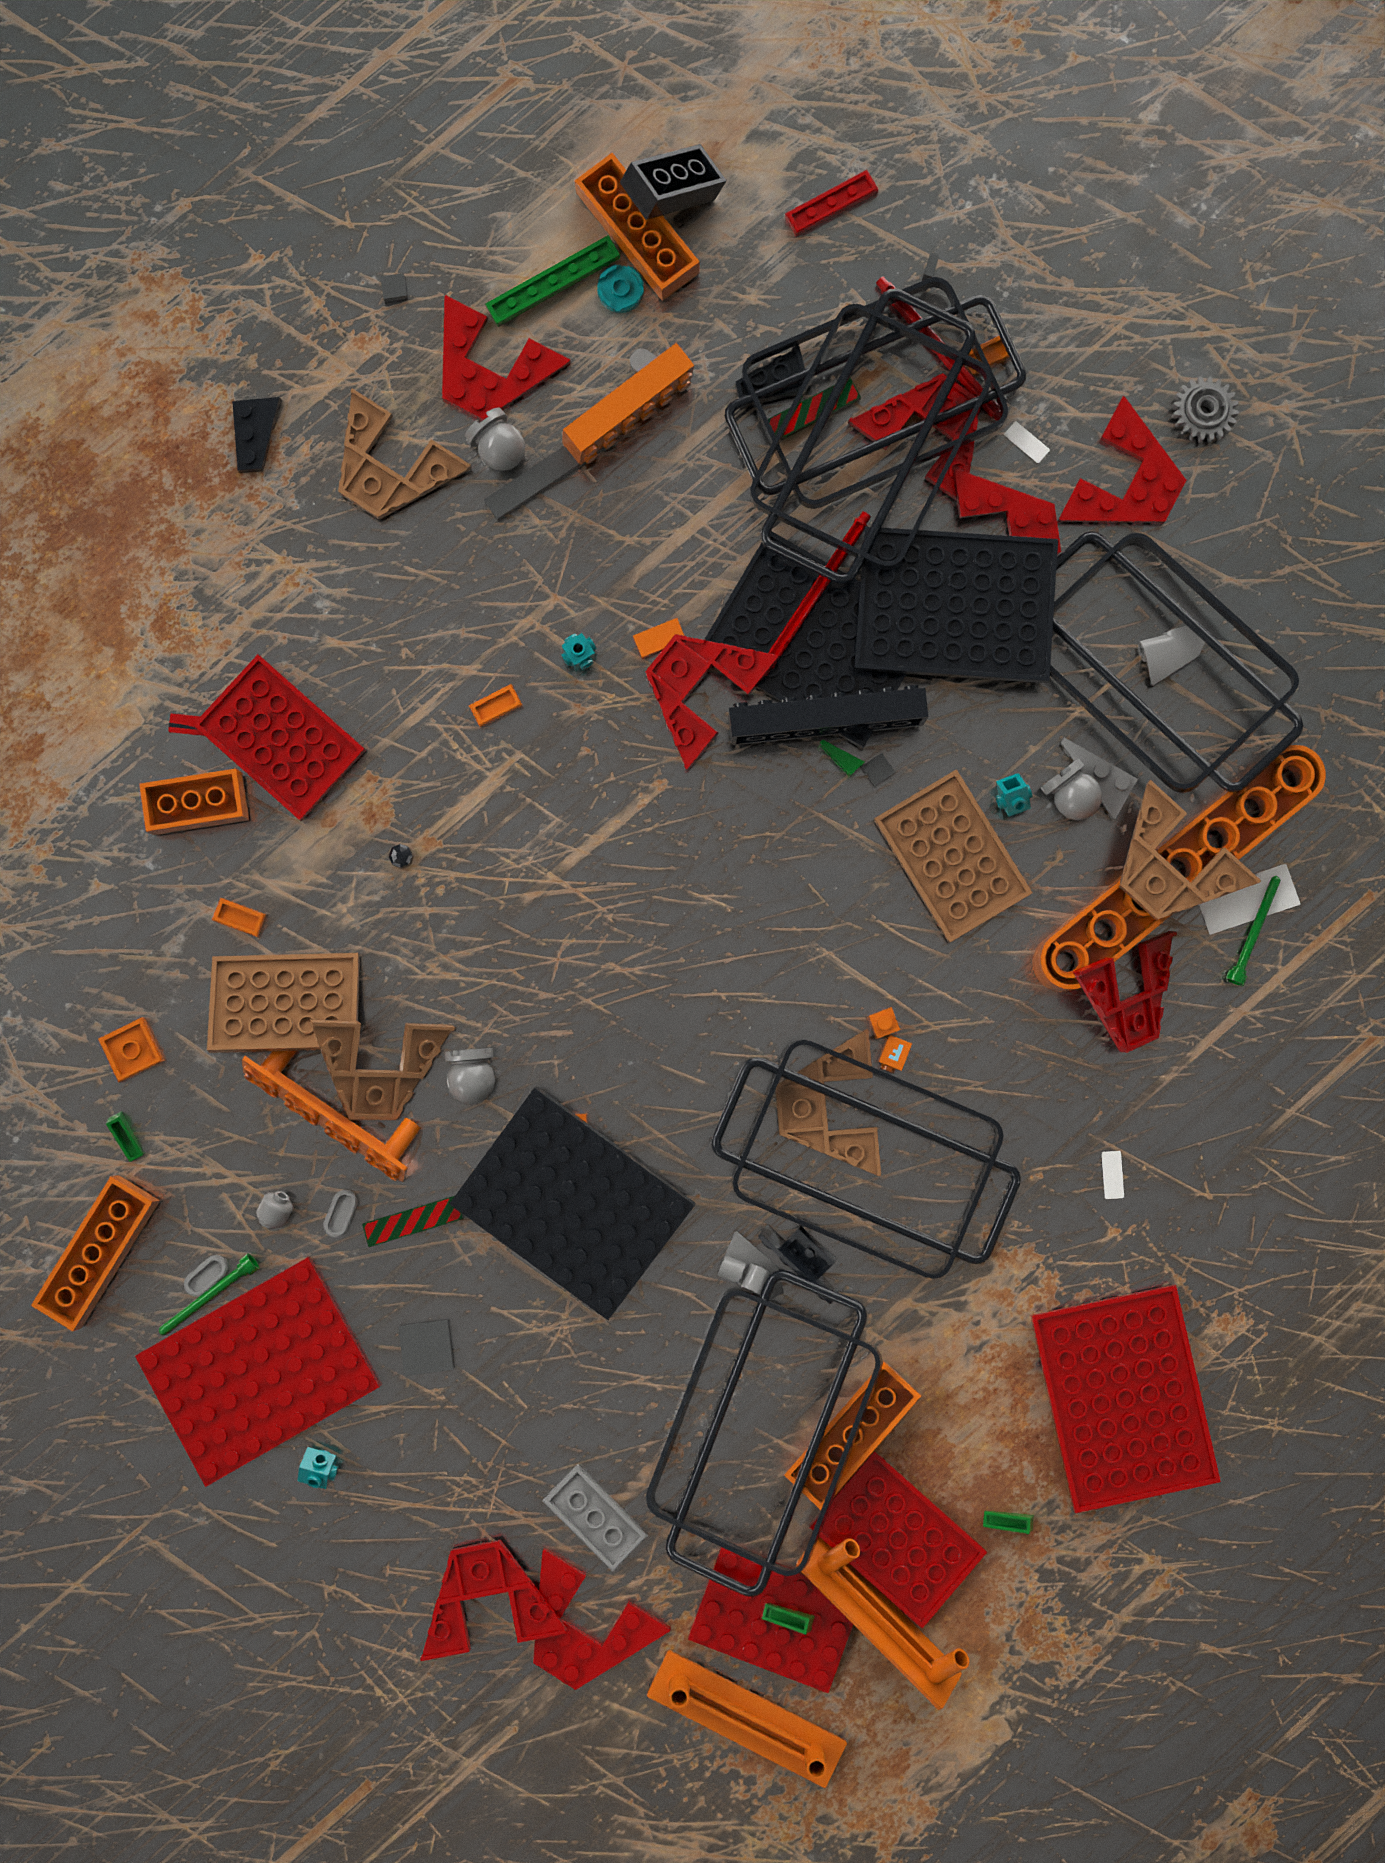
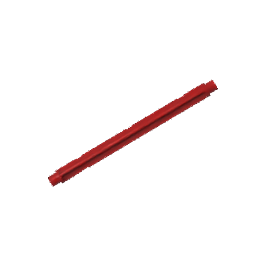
(964, 377)
(818, 588)

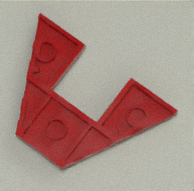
(476, 387)
(897, 411)
(1151, 490)
(1025, 513)
(681, 669)
(1137, 1018)
(483, 1572)
(576, 1656)

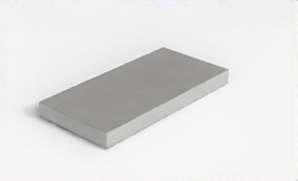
(595, 1517)

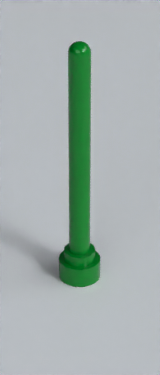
(1238, 973)
(247, 1266)

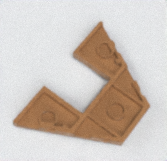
(374, 484)
(1155, 882)
(376, 1092)
(804, 1113)

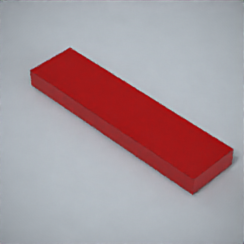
(831, 203)

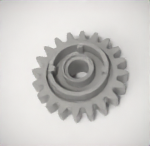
(1194, 419)

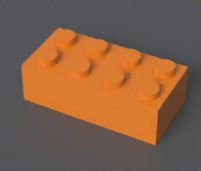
(194, 801)

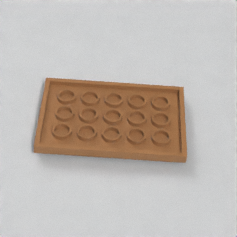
(952, 856)
(270, 999)

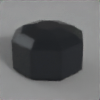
(401, 856)

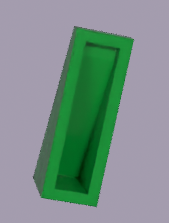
(844, 760)
(124, 1136)
(1008, 1521)
(788, 1618)

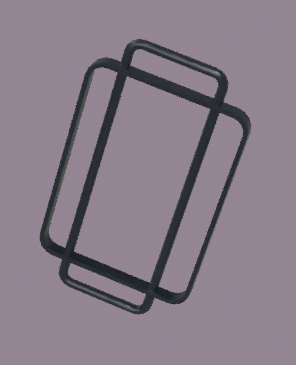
(874, 316)
(754, 396)
(1245, 672)
(989, 1159)
(679, 1520)

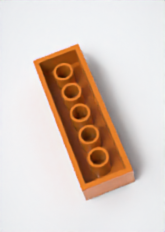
(649, 243)
(628, 404)
(95, 1253)
(888, 1406)

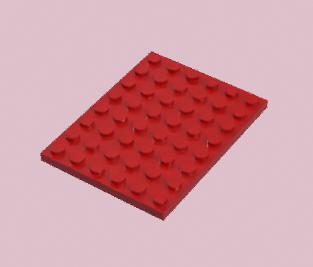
(257, 1371)
(1125, 1398)

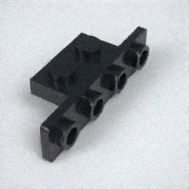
(801, 1254)

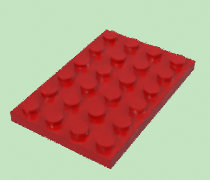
(279, 737)
(903, 1539)
(736, 1627)

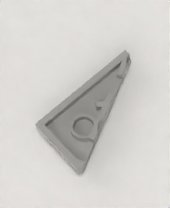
(1113, 781)

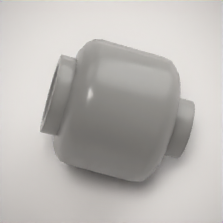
(274, 1210)

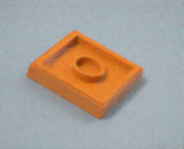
(131, 1049)

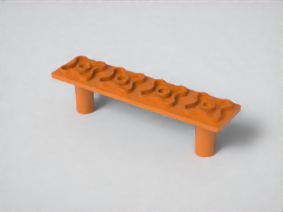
(338, 1127)
(883, 1622)
(746, 1718)

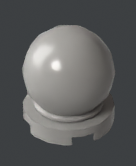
(497, 442)
(1075, 793)
(470, 1076)

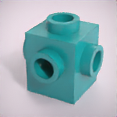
(582, 659)
(1013, 795)
(317, 1468)

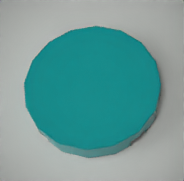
(620, 288)

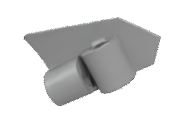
(1169, 652)
(748, 1266)

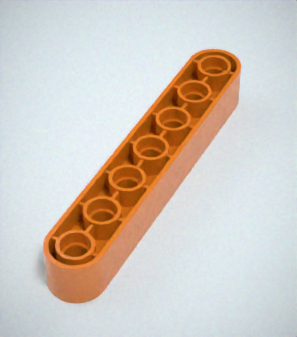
(1191, 847)

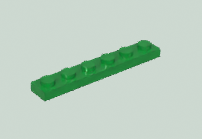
(552, 281)

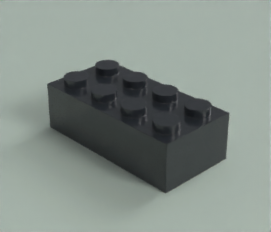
(672, 181)

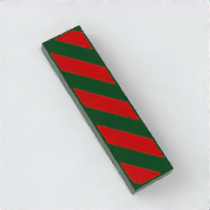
(810, 409)
(410, 1221)

